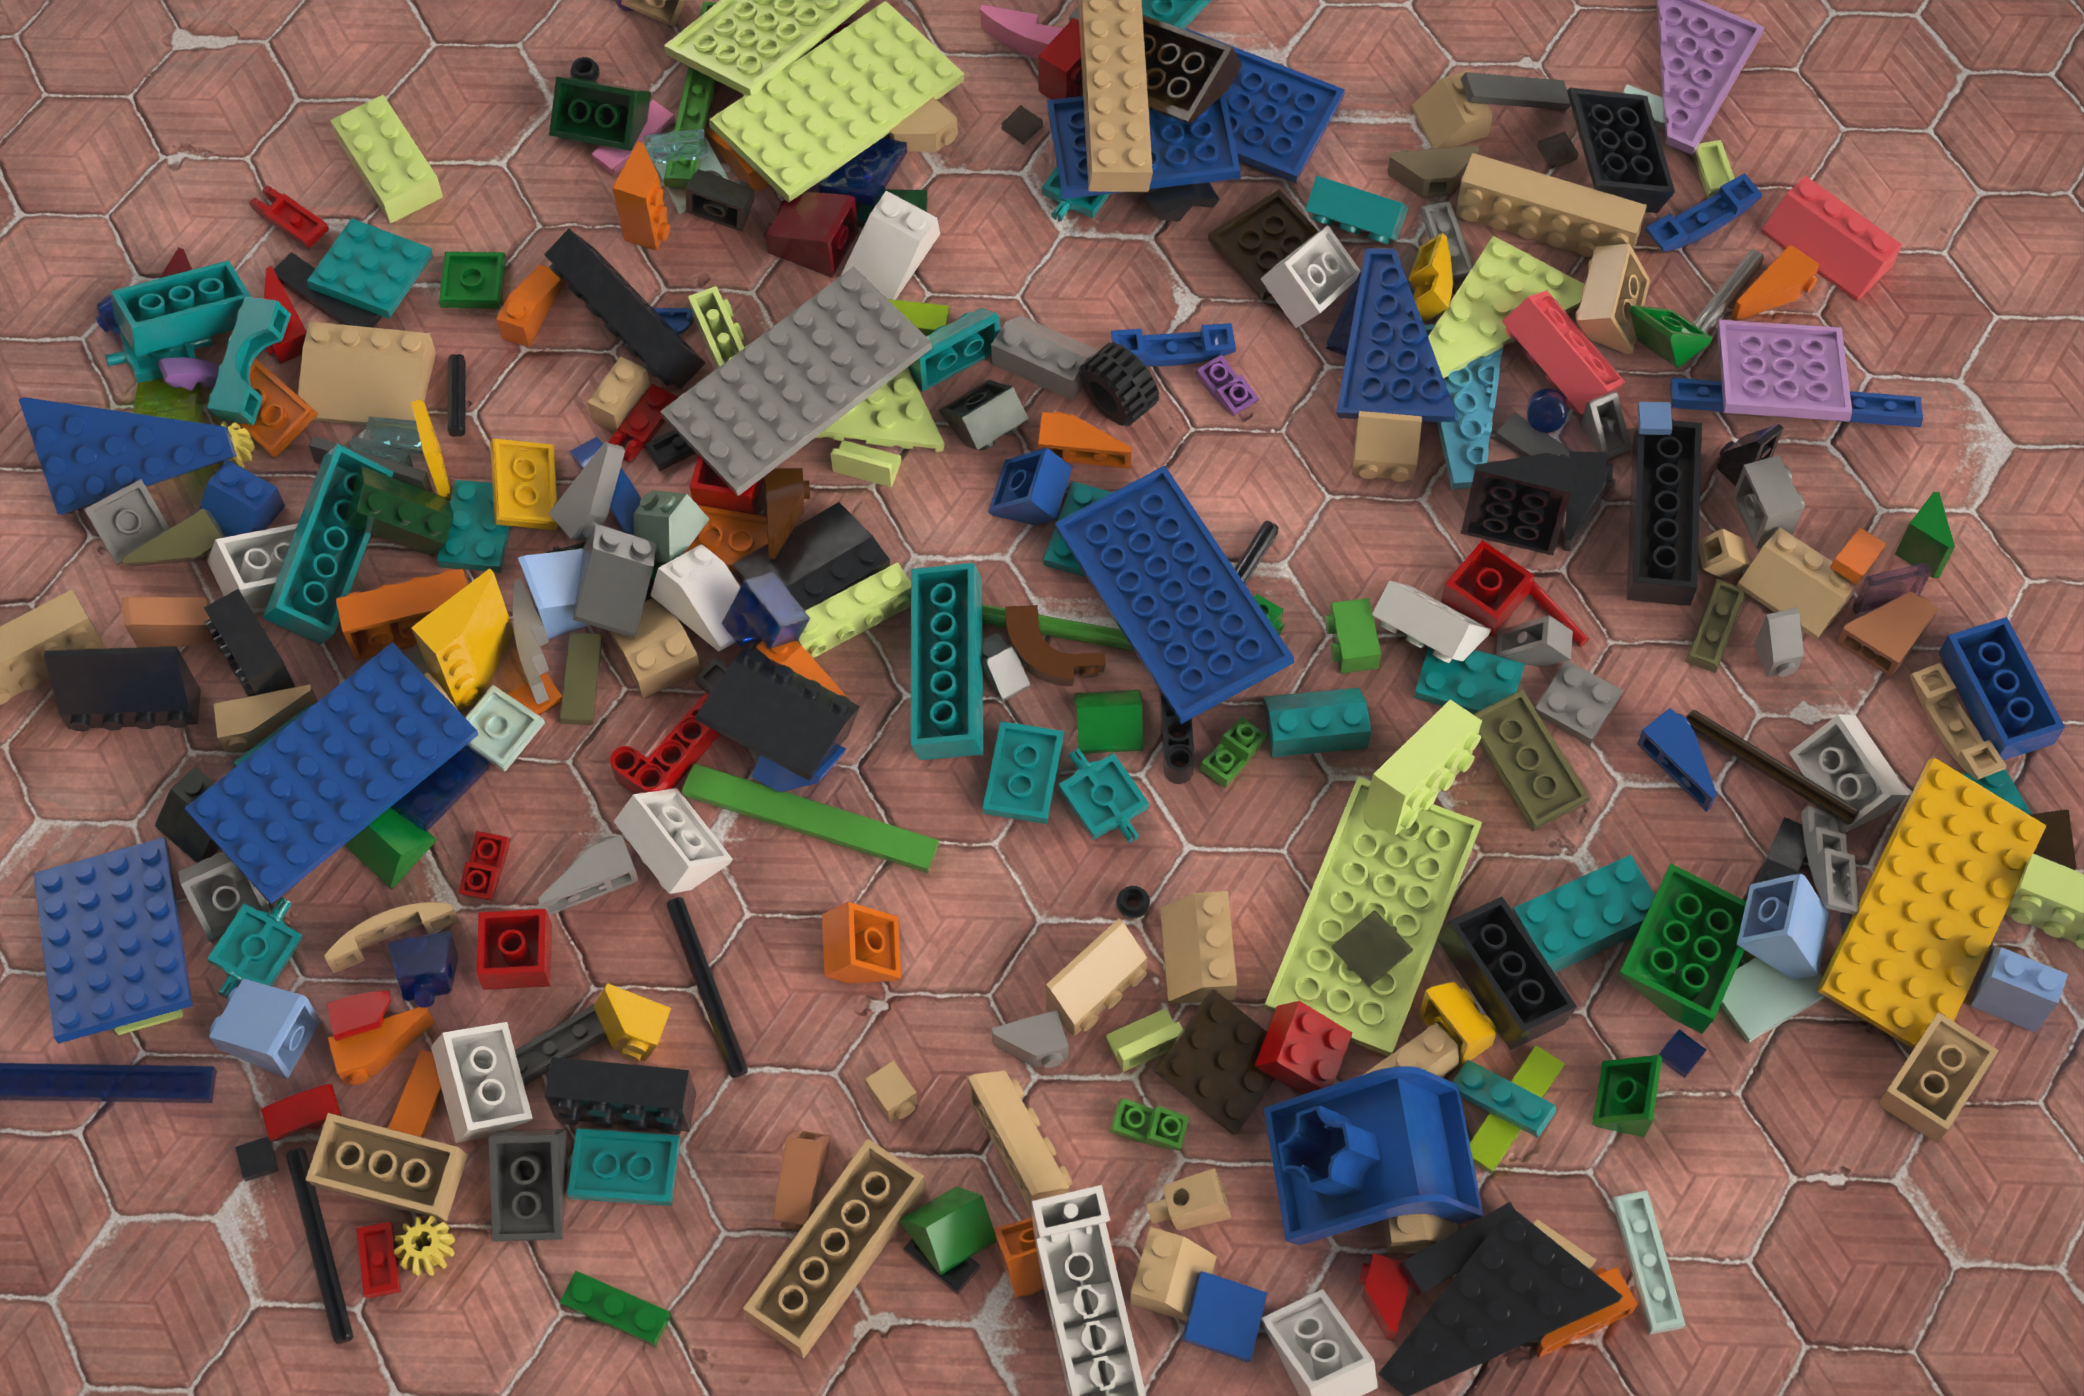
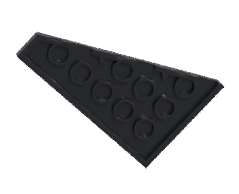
(1502, 1298)

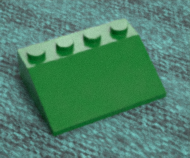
(1686, 948)

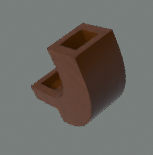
(1039, 657)

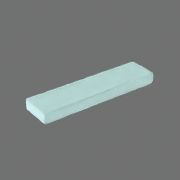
(1648, 1262)

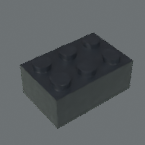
(246, 646)

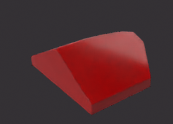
(358, 1013)

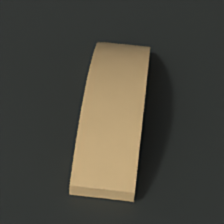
(1953, 725)
(387, 924)

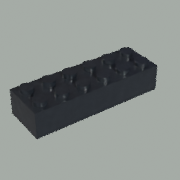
(623, 310)
(1665, 515)

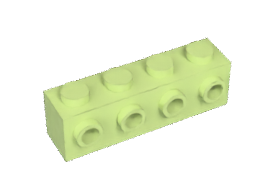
(716, 326)
(856, 610)

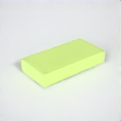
(1712, 166)

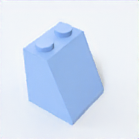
(553, 588)
(1785, 925)
(2018, 989)
(265, 1026)

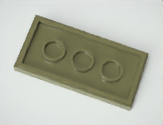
(1529, 761)

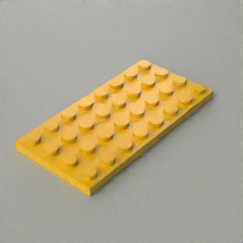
(1931, 905)

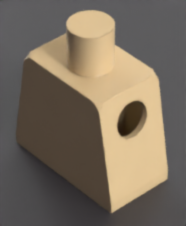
(1203, 1199)

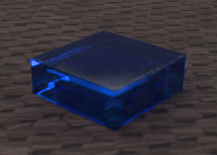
(1682, 1053)

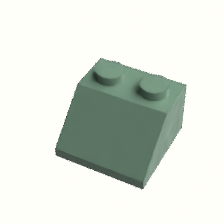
(670, 521)

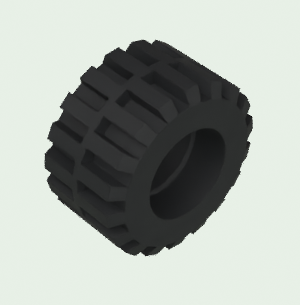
(1119, 384)

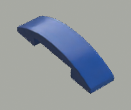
(1706, 217)
(1178, 347)
(625, 497)

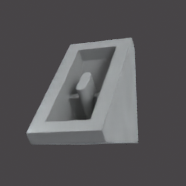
(1606, 425)

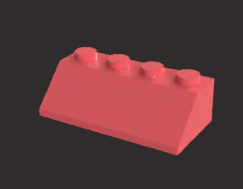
(1843, 242)
(1561, 350)

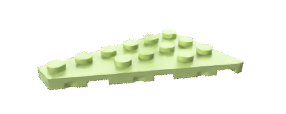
(1487, 296)
(890, 418)

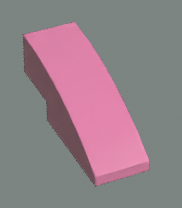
(1017, 30)

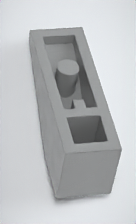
(590, 494)
(595, 873)

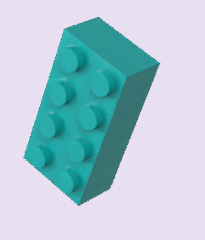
(179, 307)
(1587, 913)

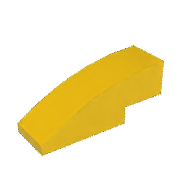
(1432, 277)

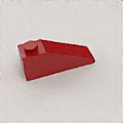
(295, 332)

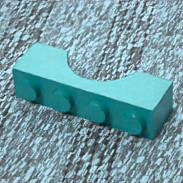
(257, 326)

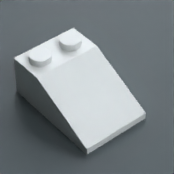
(893, 244)
(1311, 277)
(251, 562)
(698, 593)
(1320, 1349)

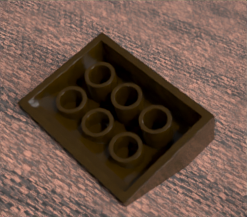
(1185, 70)

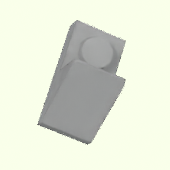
(1003, 668)

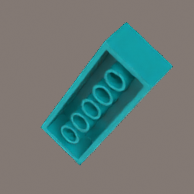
(322, 551)
(946, 661)

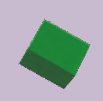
(1668, 334)
(1928, 537)
(1109, 721)
(391, 846)
(1627, 1094)
(951, 1228)

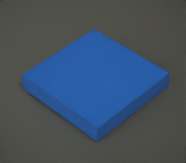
(1224, 1316)

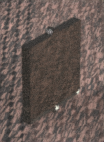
(1372, 948)

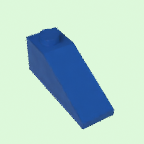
(1676, 750)

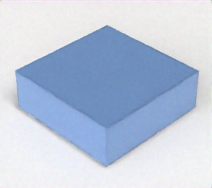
(1654, 418)

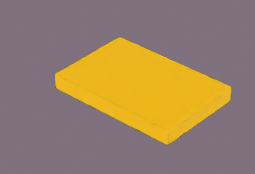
(431, 448)
(523, 483)

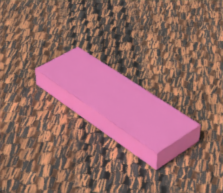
(614, 159)

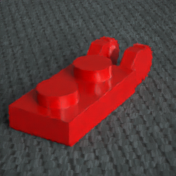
(290, 217)
(642, 421)

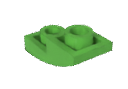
(1233, 752)
(1148, 1125)

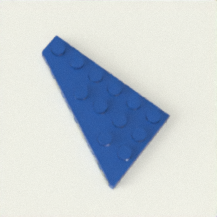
(1389, 351)
(100, 451)

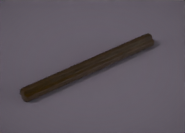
(1772, 768)

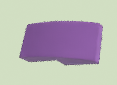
(189, 371)
(1225, 386)

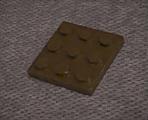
(1262, 238)
(1216, 1062)

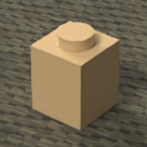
(1723, 554)
(892, 1092)

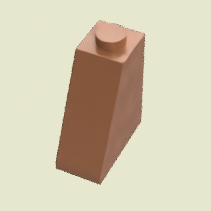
(166, 620)
(1889, 632)
(800, 1177)

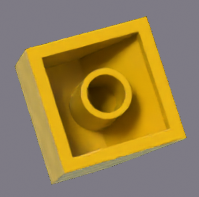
(1459, 1018)
(630, 1022)

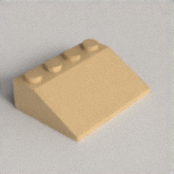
(364, 372)

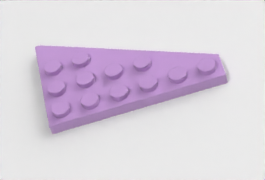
(1699, 64)

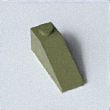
(182, 543)

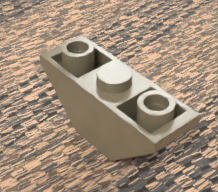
(1431, 170)

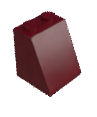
(814, 231)

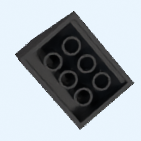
(1622, 146)
(1520, 501)
(820, 557)
(123, 688)
(778, 713)

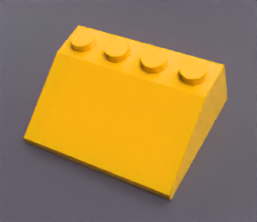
(466, 639)

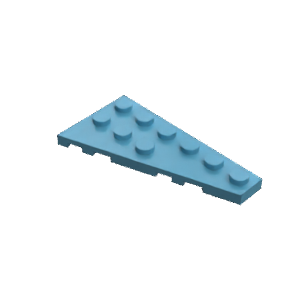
(1474, 399)

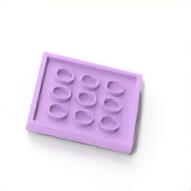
(1783, 370)

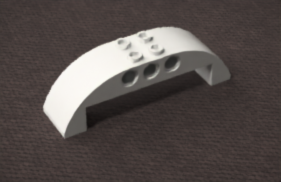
(1085, 1295)

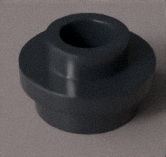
(583, 65)
(1133, 893)

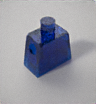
(424, 966)

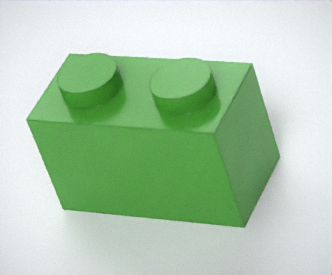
(1354, 635)

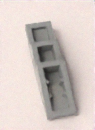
(529, 636)
(1828, 860)

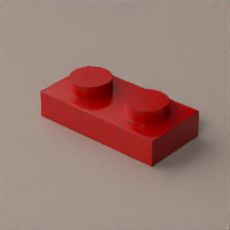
(378, 1260)

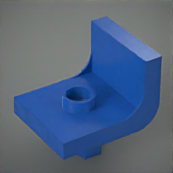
(1372, 1154)

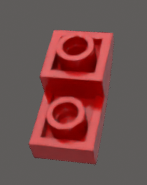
(485, 865)
(300, 1111)

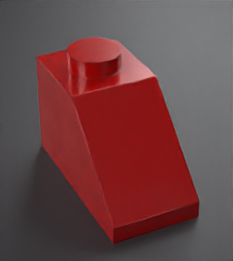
(1384, 1292)

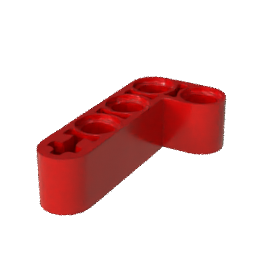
(655, 766)

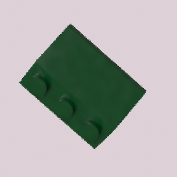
(598, 112)
(399, 512)

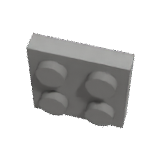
(127, 520)
(1578, 702)

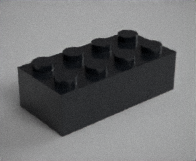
(1506, 973)
(620, 1095)

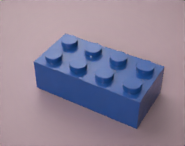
(2001, 688)

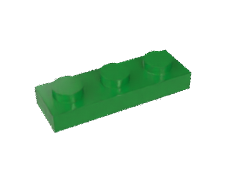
(615, 1308)

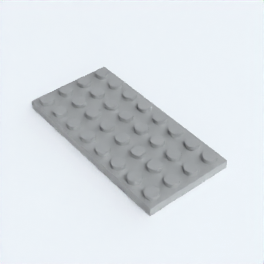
(796, 380)

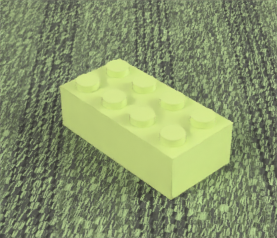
(387, 158)
(1422, 768)
(2050, 899)

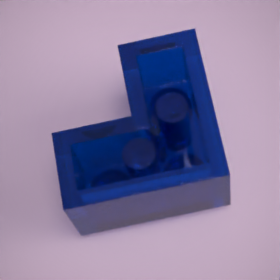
(765, 613)

